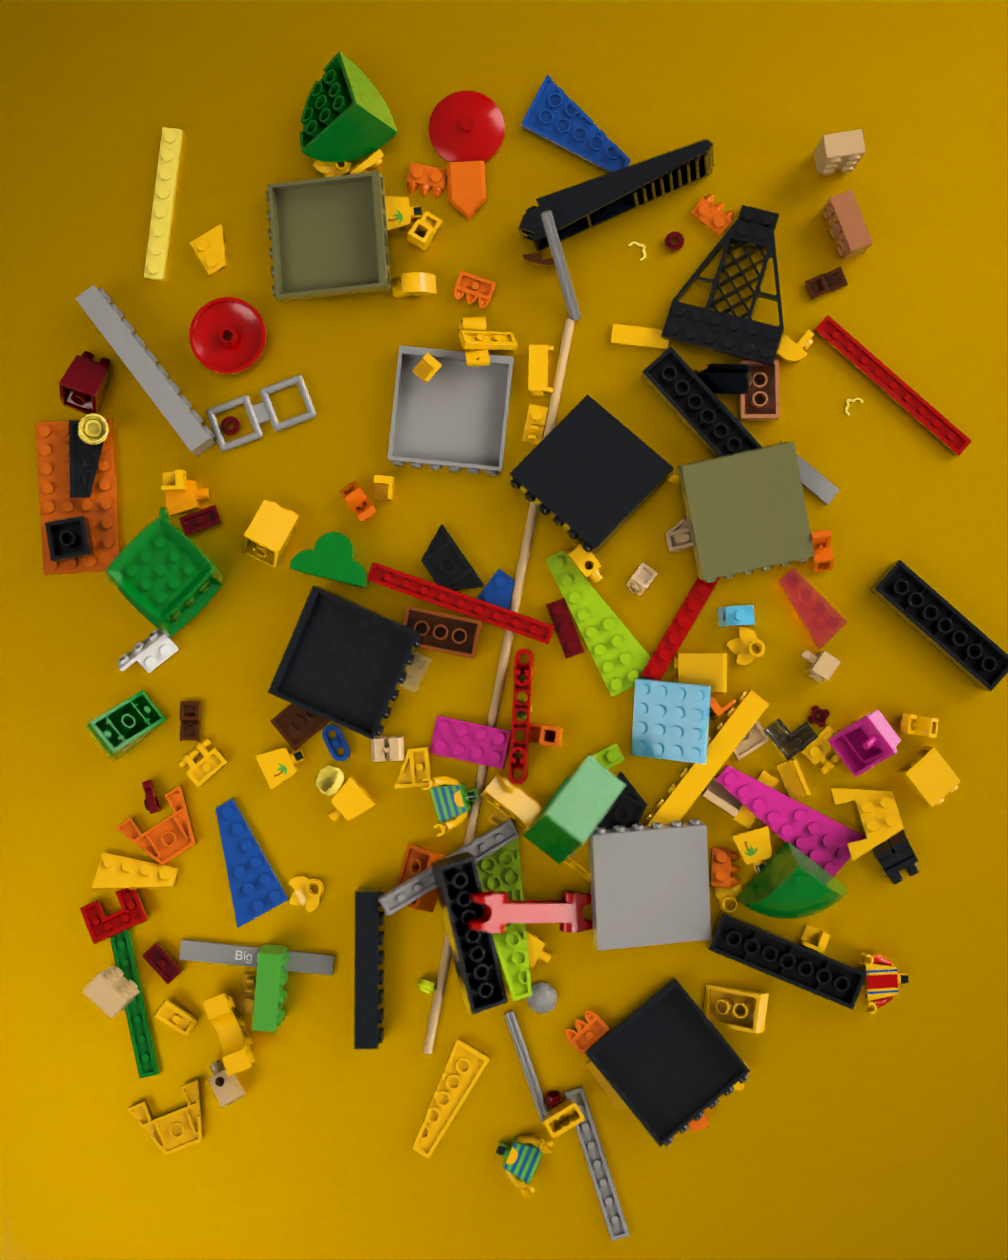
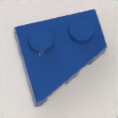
(498, 590)

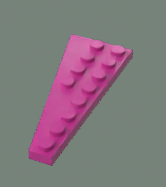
(792, 821)

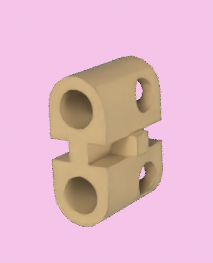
(387, 748)

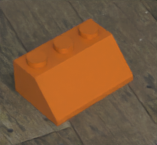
(414, 862)

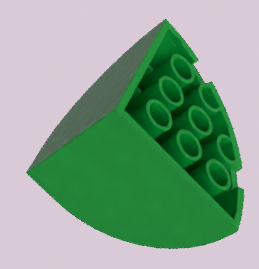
(344, 115)
(791, 887)

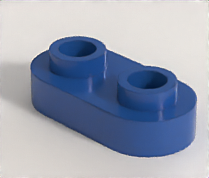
(335, 743)

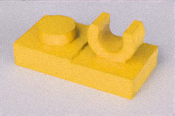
(372, 160)
(534, 424)
(247, 993)
(175, 1017)

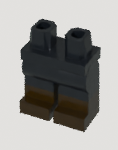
(898, 858)

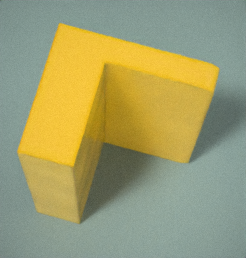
(793, 779)

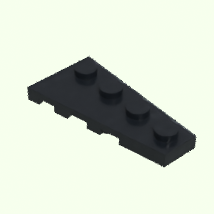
(83, 463)

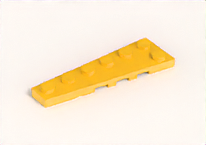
(453, 1088)

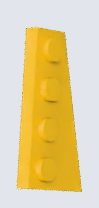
(123, 873)

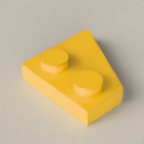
(211, 250)

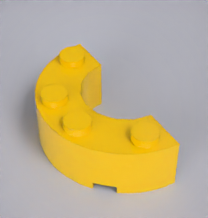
(231, 1032)

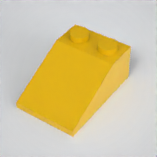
(736, 1008)

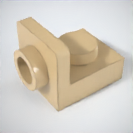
(641, 579)

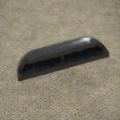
(727, 378)

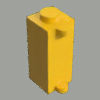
(538, 370)

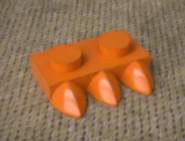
(427, 178)
(712, 215)
(474, 288)
(723, 868)
(587, 1033)

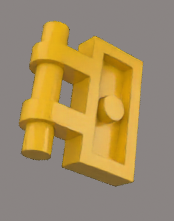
(819, 748)
(206, 767)

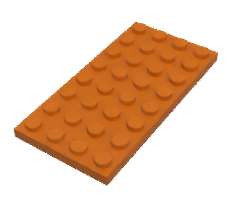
(56, 504)

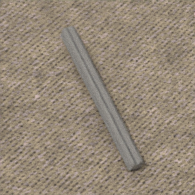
(560, 265)
(526, 1064)

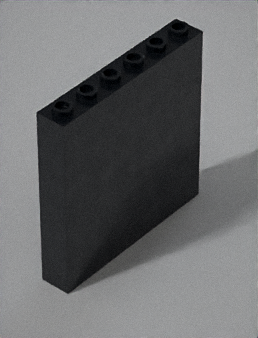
(590, 475)
(345, 662)
(668, 1063)

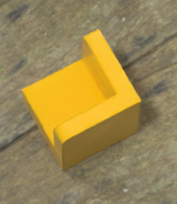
(426, 368)
(174, 481)
(383, 487)
(814, 938)

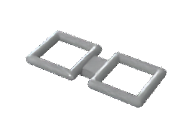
(261, 413)

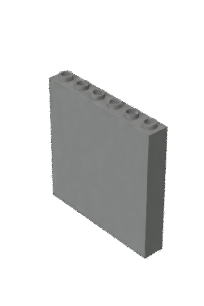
(454, 417)
(649, 884)

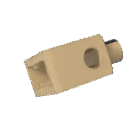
(229, 1090)

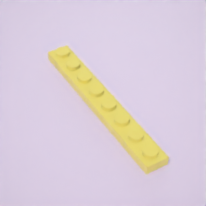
(163, 204)

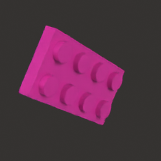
(470, 742)

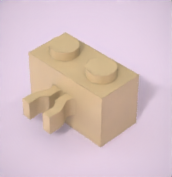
(821, 665)

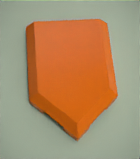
(466, 186)

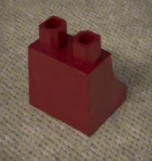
(84, 383)

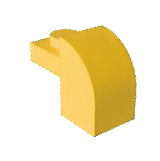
(424, 230)
(414, 284)
(791, 352)
(918, 725)

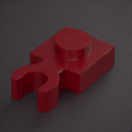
(151, 802)

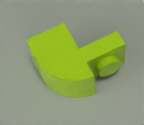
(608, 757)

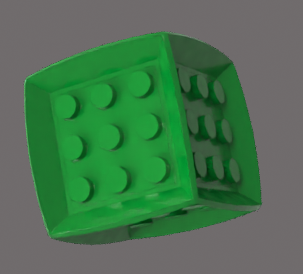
(164, 575)

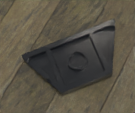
(448, 563)
(626, 808)

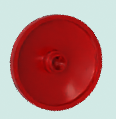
(466, 127)
(227, 335)

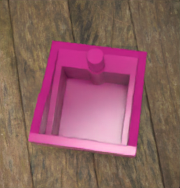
(865, 742)

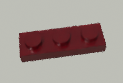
(565, 628)

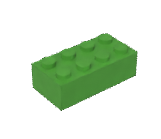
(270, 988)

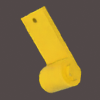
(475, 357)

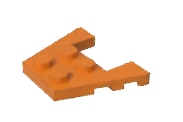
(169, 836)

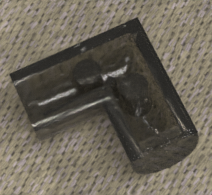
(788, 742)

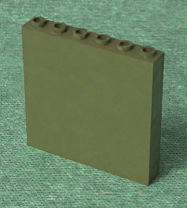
(328, 236)
(746, 511)

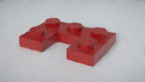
(104, 927)

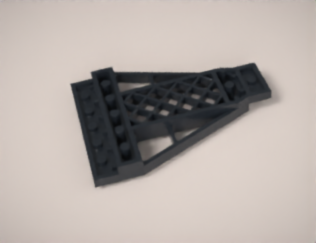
(726, 332)

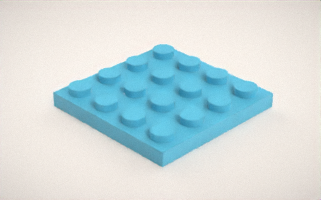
(670, 720)

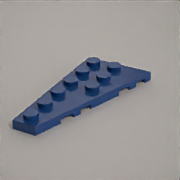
(250, 876)

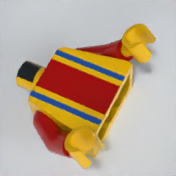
(881, 981)

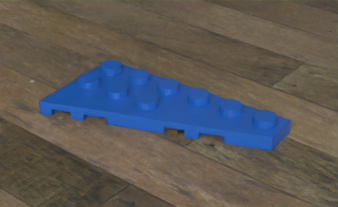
(567, 126)

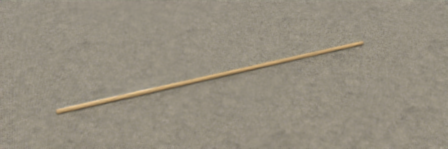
(501, 674)

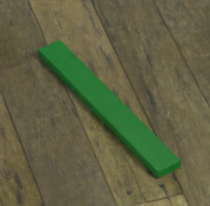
(136, 1010)

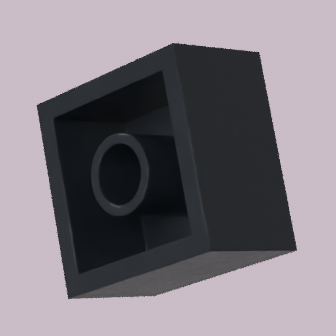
(69, 539)

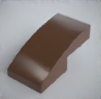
(536, 260)
(826, 283)
(190, 721)

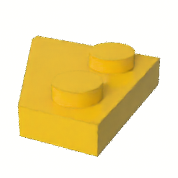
(415, 768)

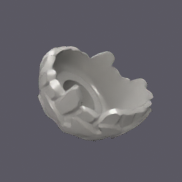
(542, 998)

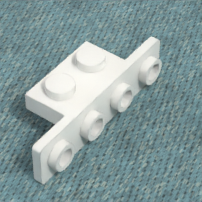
(150, 652)

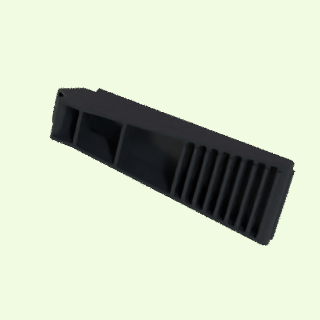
(616, 192)

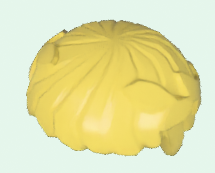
(93, 429)
(329, 780)

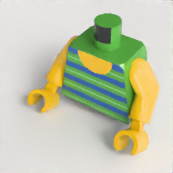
(450, 801)
(522, 1160)

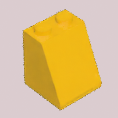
(269, 533)
(702, 669)
(929, 776)

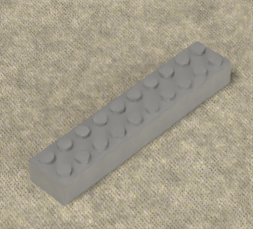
(146, 371)

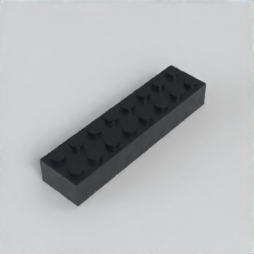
(697, 405)
(942, 625)
(471, 949)
(786, 960)
(368, 972)

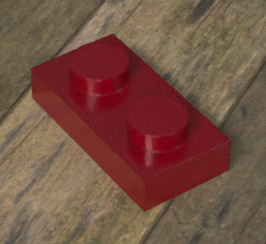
(200, 520)
(162, 962)

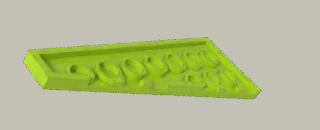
(610, 643)
(503, 873)

